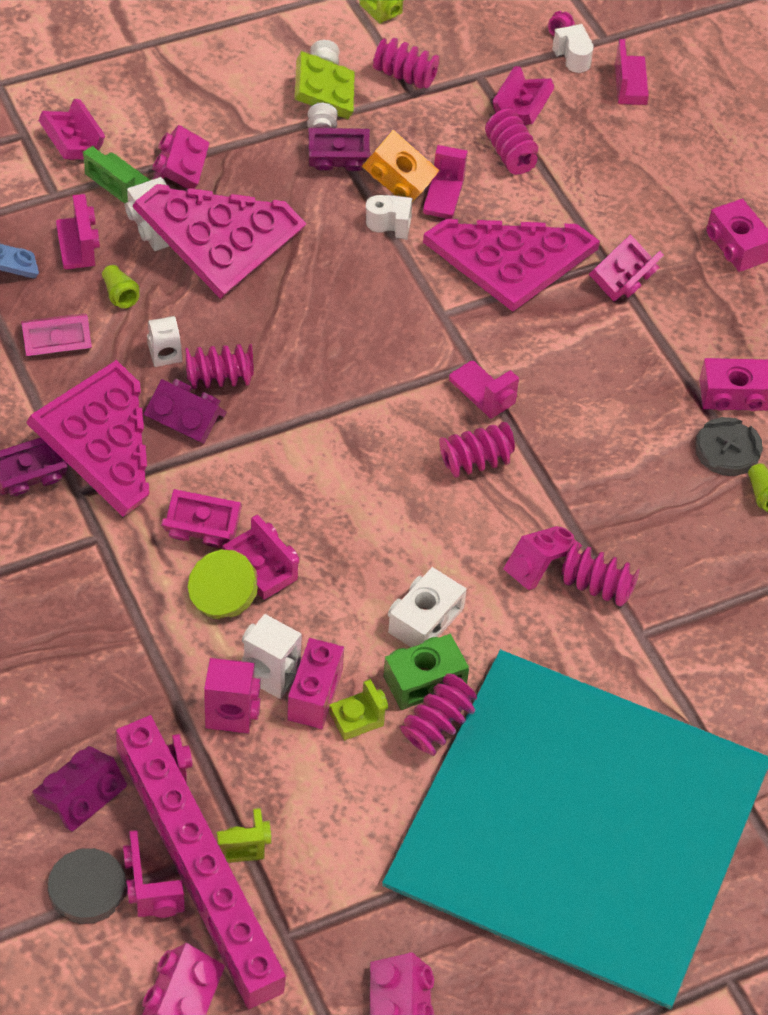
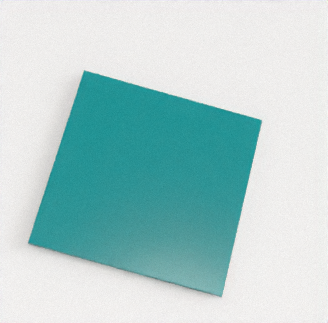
(581, 827)

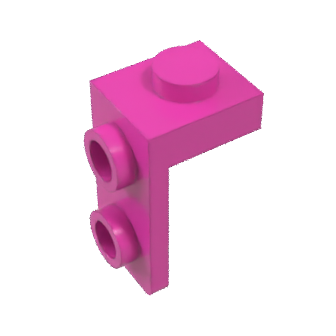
(447, 183)
(485, 392)
(535, 553)
(152, 899)

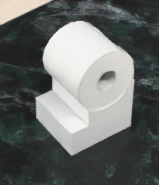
(575, 46)
(389, 214)
(164, 334)

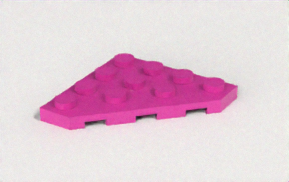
(219, 234)
(511, 260)
(100, 435)

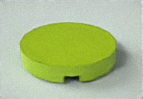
(223, 584)

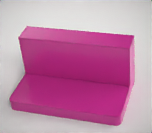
(630, 77)
(56, 334)

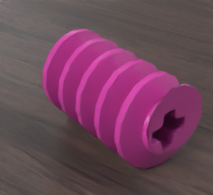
(405, 64)
(512, 141)
(219, 366)
(477, 448)
(599, 575)
(438, 713)

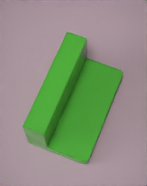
(111, 173)

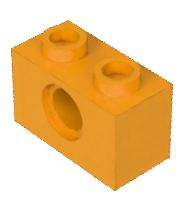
(400, 167)

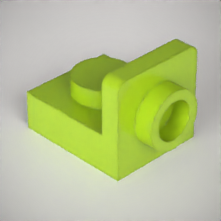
(382, 9)
(360, 712)
(243, 843)

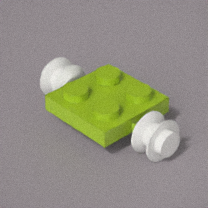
(324, 85)

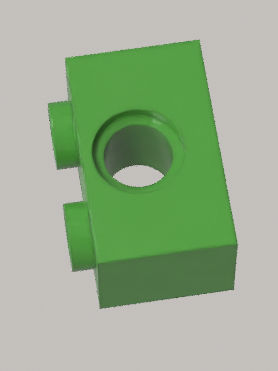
(412, 684)

